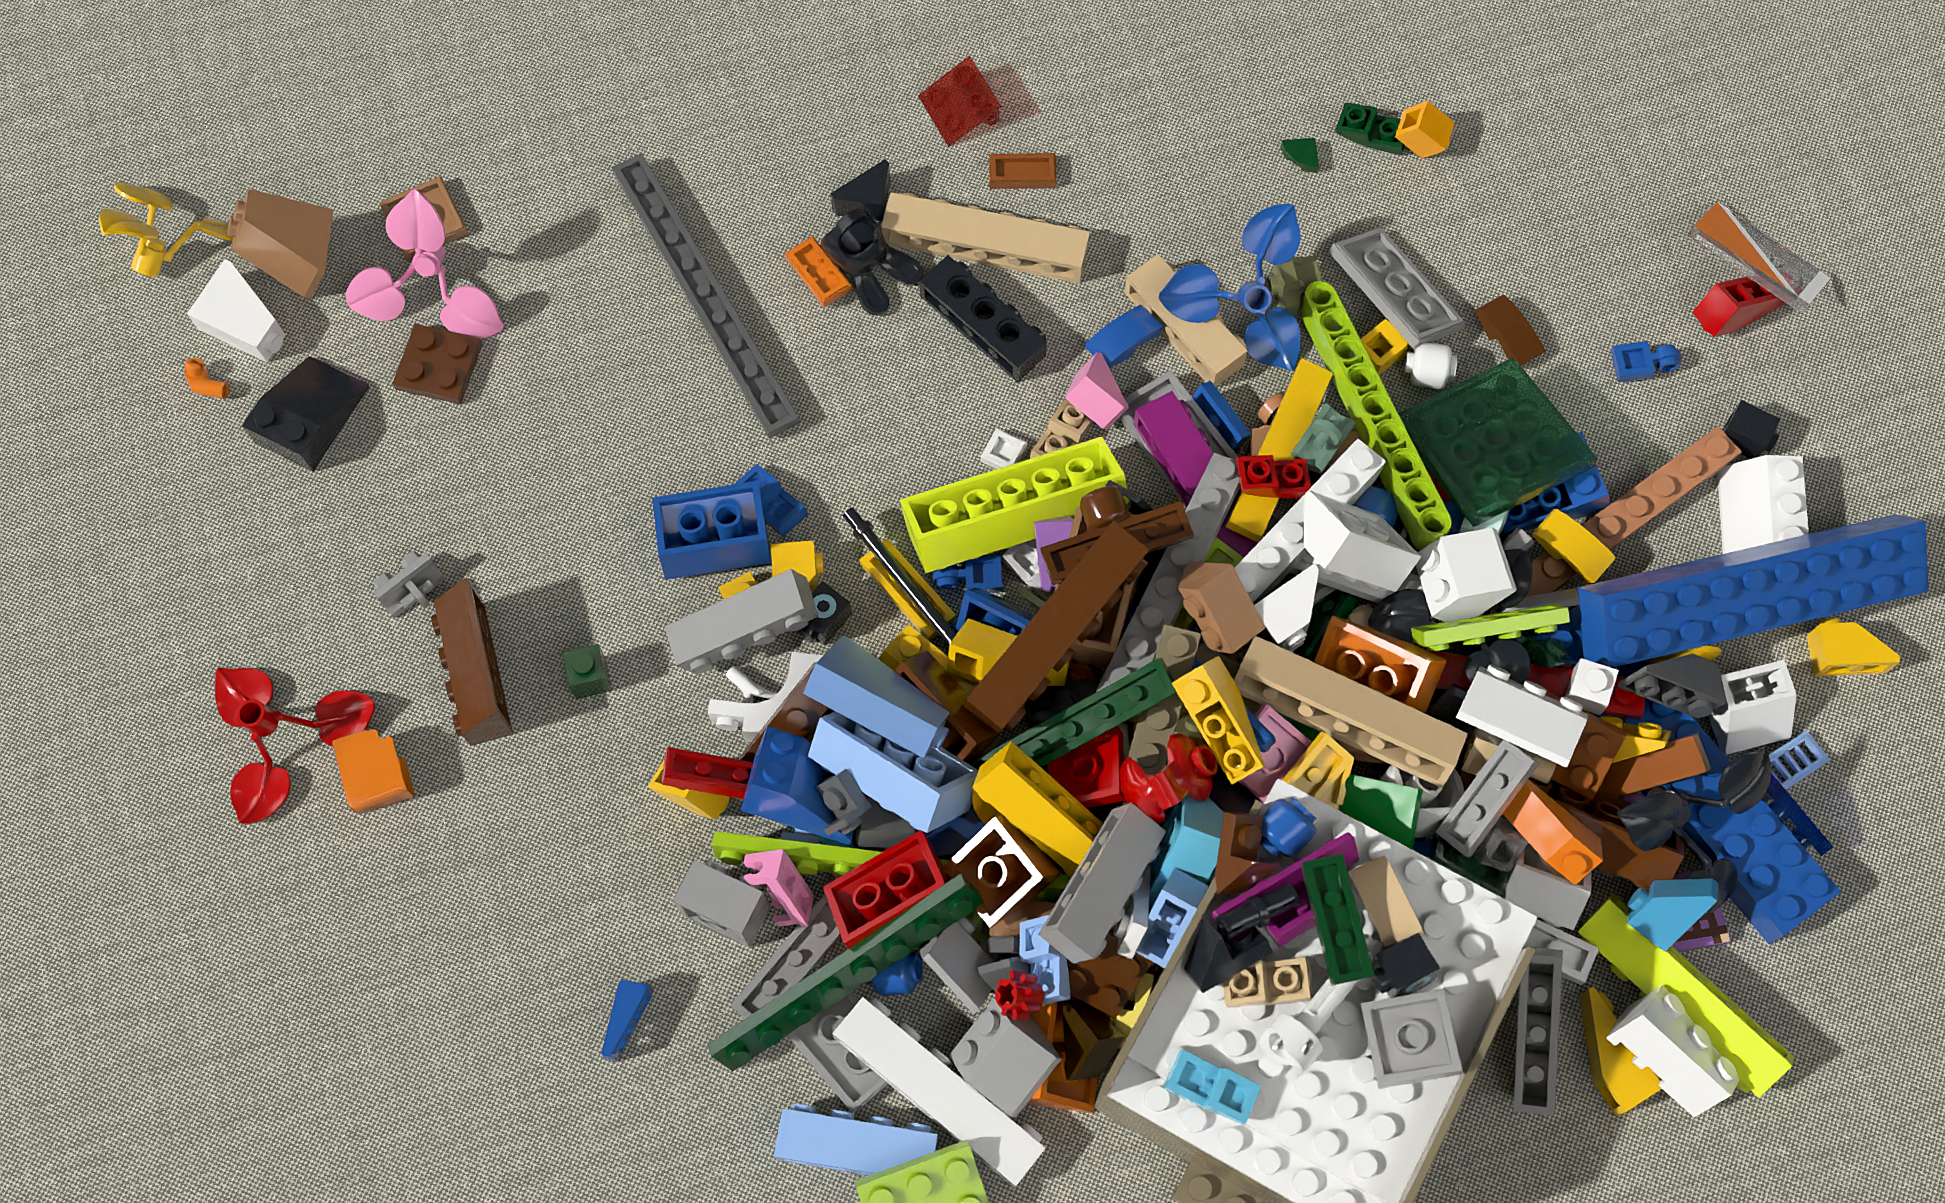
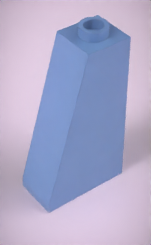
(877, 698)

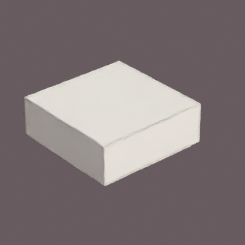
(1003, 450)

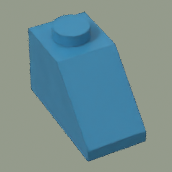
(1670, 908)

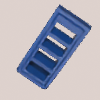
(626, 1012)

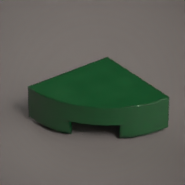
(1302, 153)

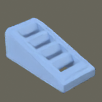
(1811, 745)

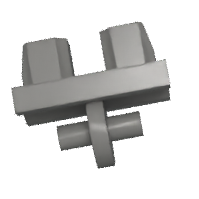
(409, 585)

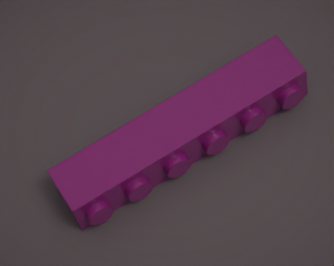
(1183, 455)

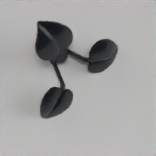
(1410, 609)
(1663, 811)

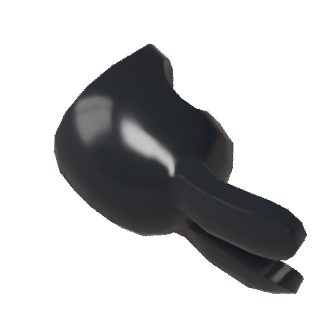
(857, 248)

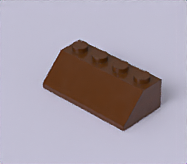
(472, 665)

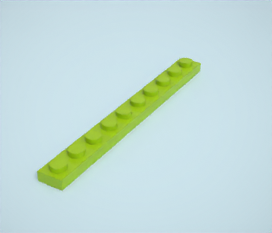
(813, 857)

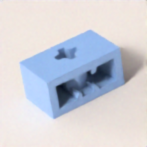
(1171, 916)

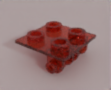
(960, 101)

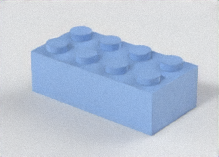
(914, 787)

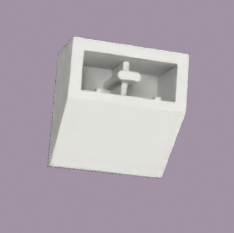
(1757, 708)

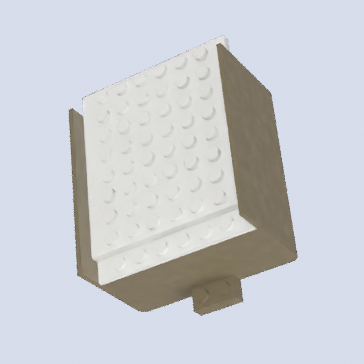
(1328, 1127)

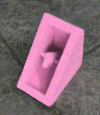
(1097, 393)

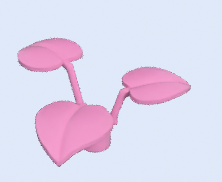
(418, 226)

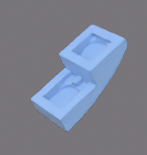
(1044, 961)

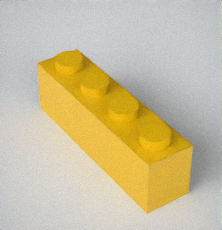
(1037, 806)

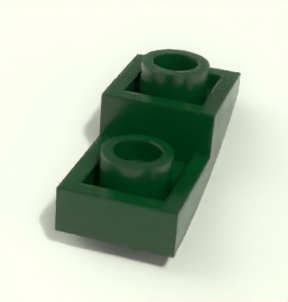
(1369, 129)

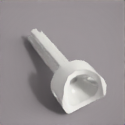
(1298, 1038)

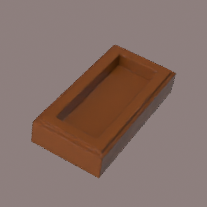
(1022, 171)

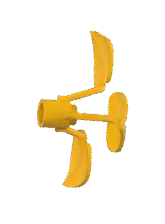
(151, 249)

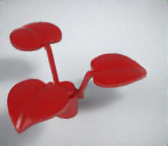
(243, 702)

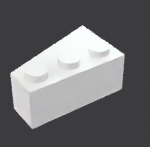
(1675, 1050)

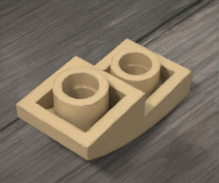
(1064, 430)
(1385, 901)
(1270, 983)

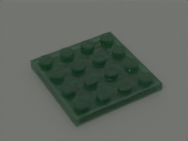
(1495, 442)

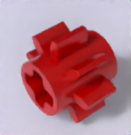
(1019, 995)

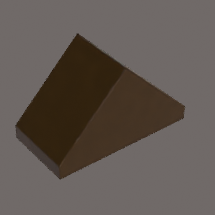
(1088, 1039)

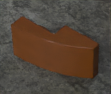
(1507, 324)

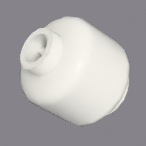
(1431, 365)

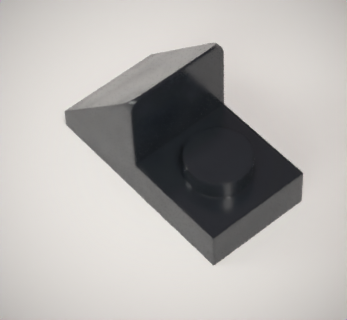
(1216, 959)

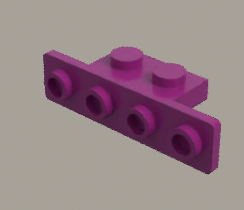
(1299, 919)

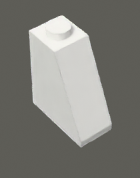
(236, 314)

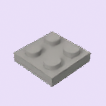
(1411, 1038)

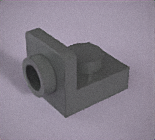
(845, 800)

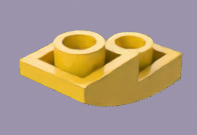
(1577, 546)

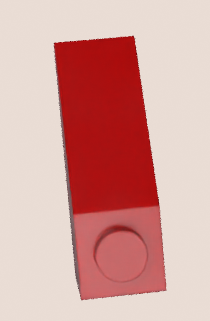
(1734, 305)

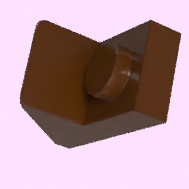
(1238, 860)

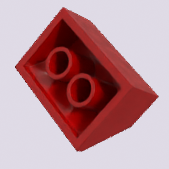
(884, 887)

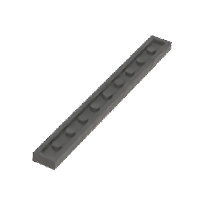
(706, 296)

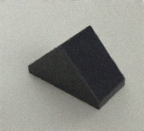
(865, 191)

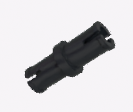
(1257, 911)

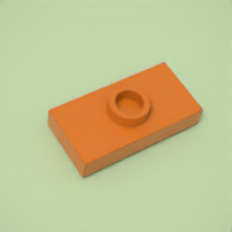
(818, 272)

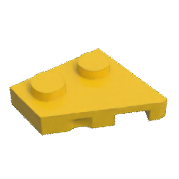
(1322, 771)

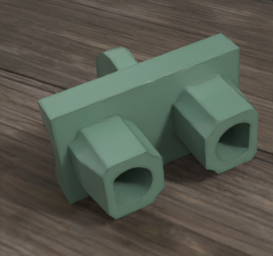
(1323, 438)

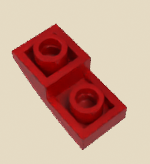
(1272, 478)

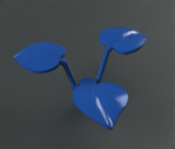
(1194, 293)

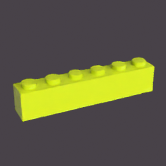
(1732, 1032)

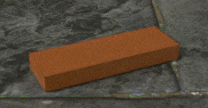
(1676, 761)

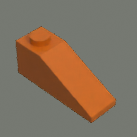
(1554, 833)

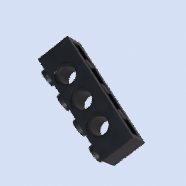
(1014, 356)

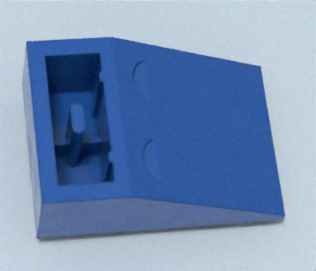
(1574, 497)

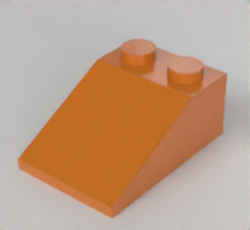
(1381, 662)

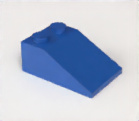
(785, 786)

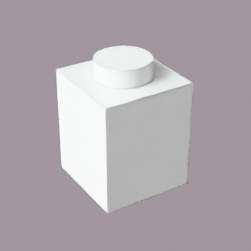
(1591, 685)

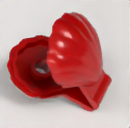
(1187, 773)

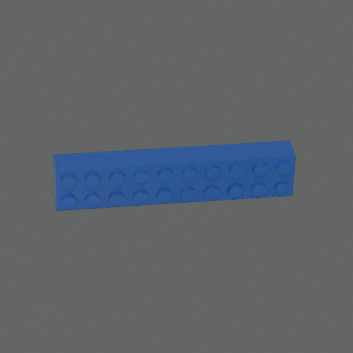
(1752, 590)
(1776, 875)

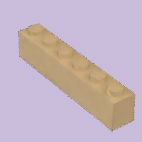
(985, 237)
(1350, 712)

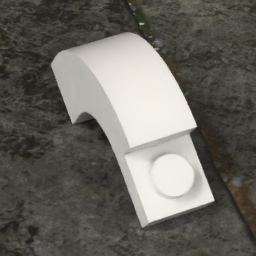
(753, 716)

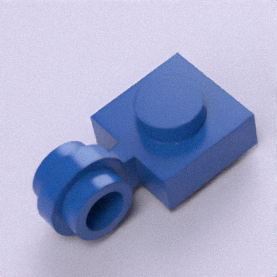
(1637, 362)
(980, 572)

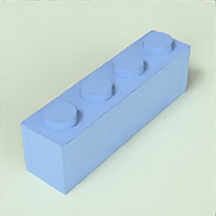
(848, 1144)

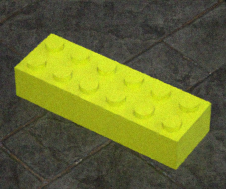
(1002, 504)

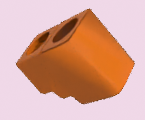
(371, 771)

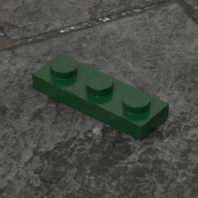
(1337, 919)

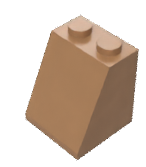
(282, 238)

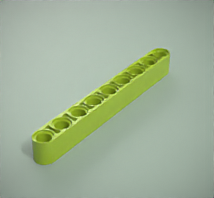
(1335, 342)

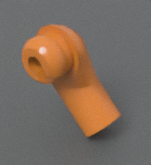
(201, 382)

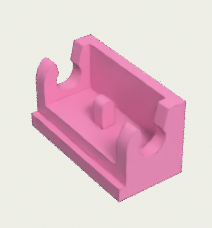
(783, 885)

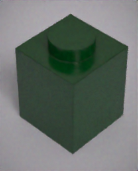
(587, 671)

